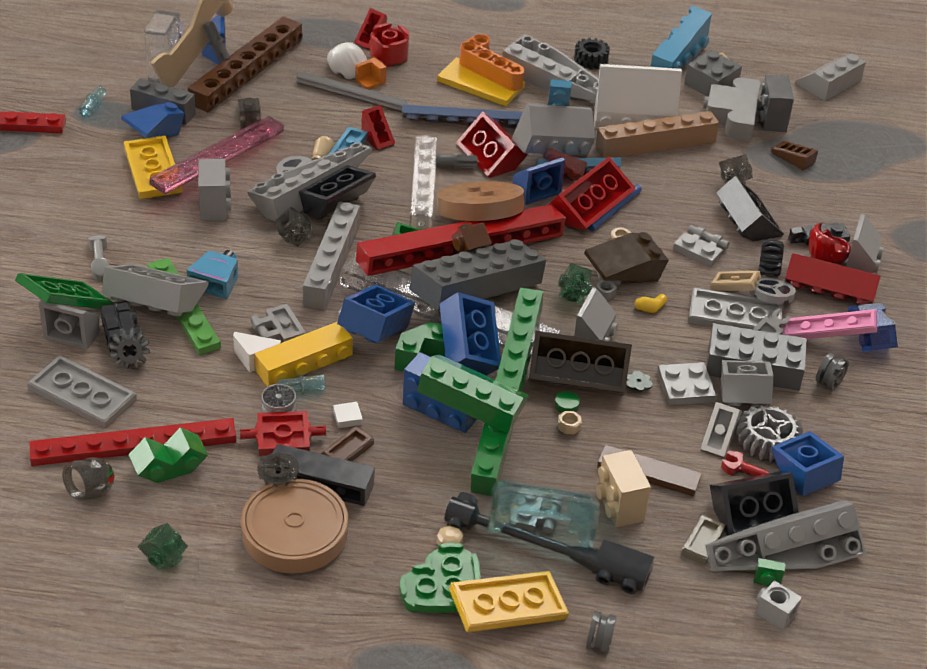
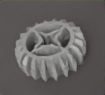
(764, 428)

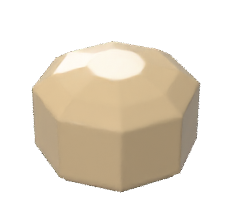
(569, 422)
(449, 534)

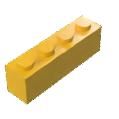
(303, 354)

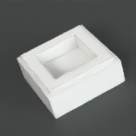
(347, 415)

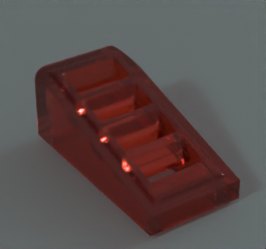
(573, 166)

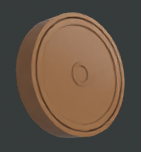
(480, 201)
(294, 526)

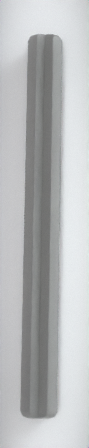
(351, 91)

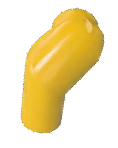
(650, 305)

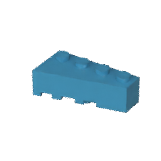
(685, 41)

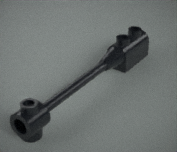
(608, 563)

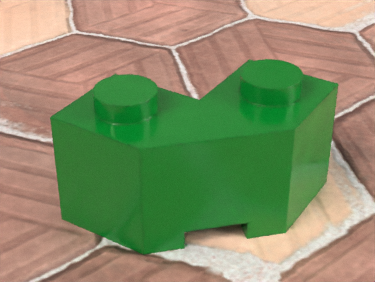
(423, 339)
(173, 459)

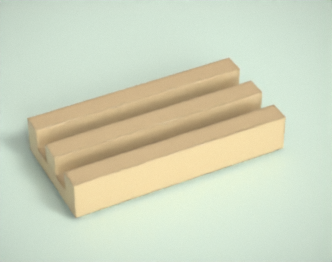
(736, 281)

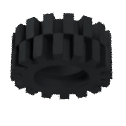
(591, 53)

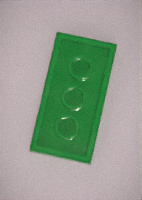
(63, 291)

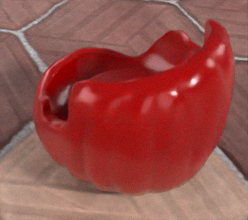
(827, 247)

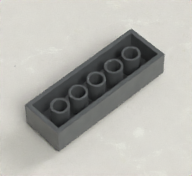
(478, 273)

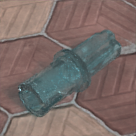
(92, 101)
(304, 384)

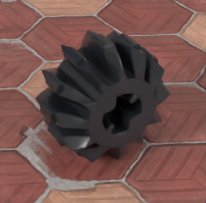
(771, 258)

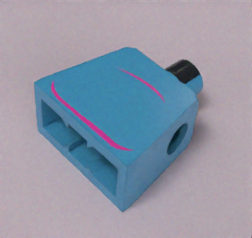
(218, 270)

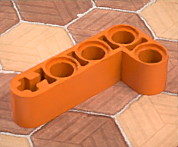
(479, 59)

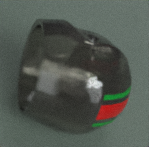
(96, 475)

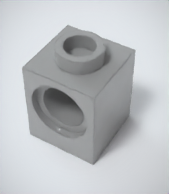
(778, 605)

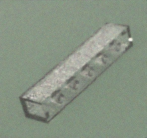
(423, 182)

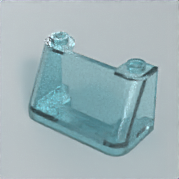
(516, 497)

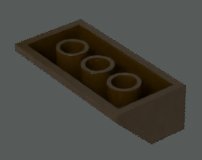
(580, 361)

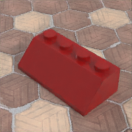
(593, 194)
(832, 278)

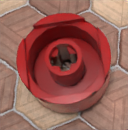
(389, 44)

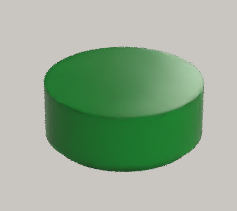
(567, 402)

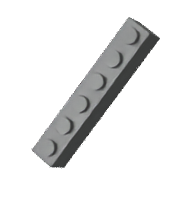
(331, 256)

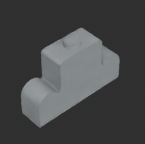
(735, 106)

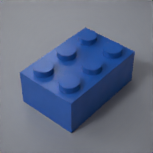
(375, 313)
(471, 332)
(427, 405)

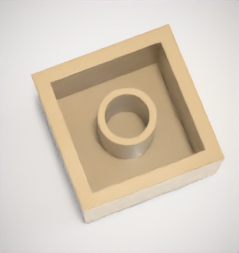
(623, 488)

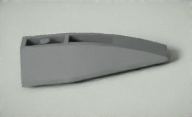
(548, 63)
(283, 189)
(798, 540)

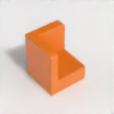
(370, 73)

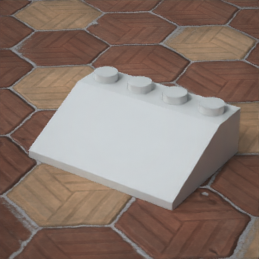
(636, 94)

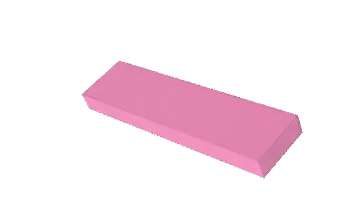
(832, 324)

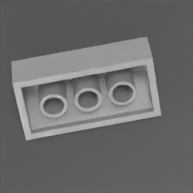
(557, 127)
(152, 288)

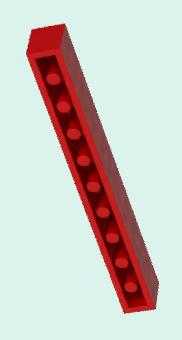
(429, 244)

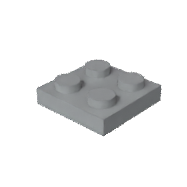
(686, 383)

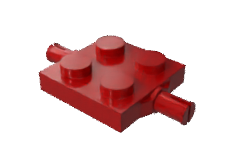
(284, 429)

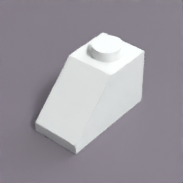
(721, 429)

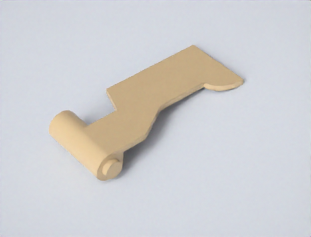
(173, 65)

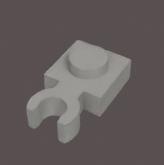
(773, 325)

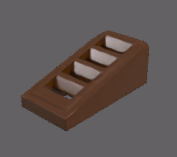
(796, 154)

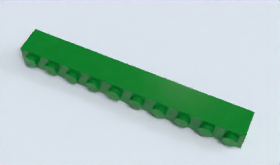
(511, 372)

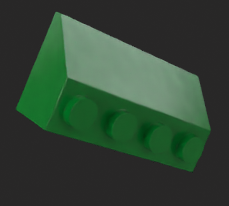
(471, 392)

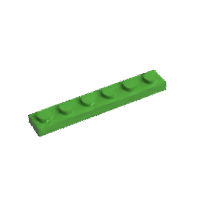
(192, 322)

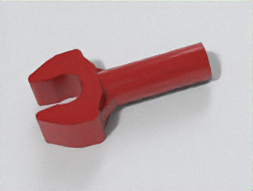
(734, 463)

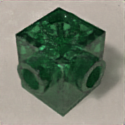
(575, 283)
(163, 546)

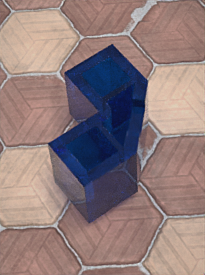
(886, 329)

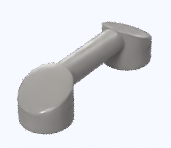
(98, 244)

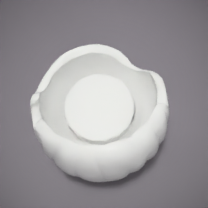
(344, 59)

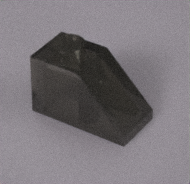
(248, 111)

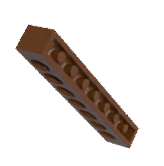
(245, 63)

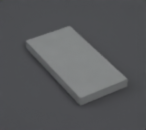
(728, 309)
(82, 391)

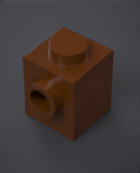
(470, 237)

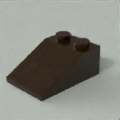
(628, 258)

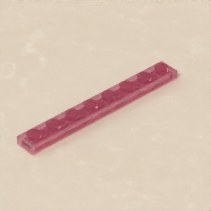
(225, 149)

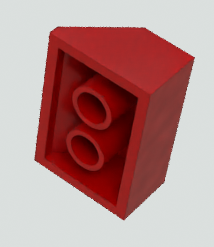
(492, 146)

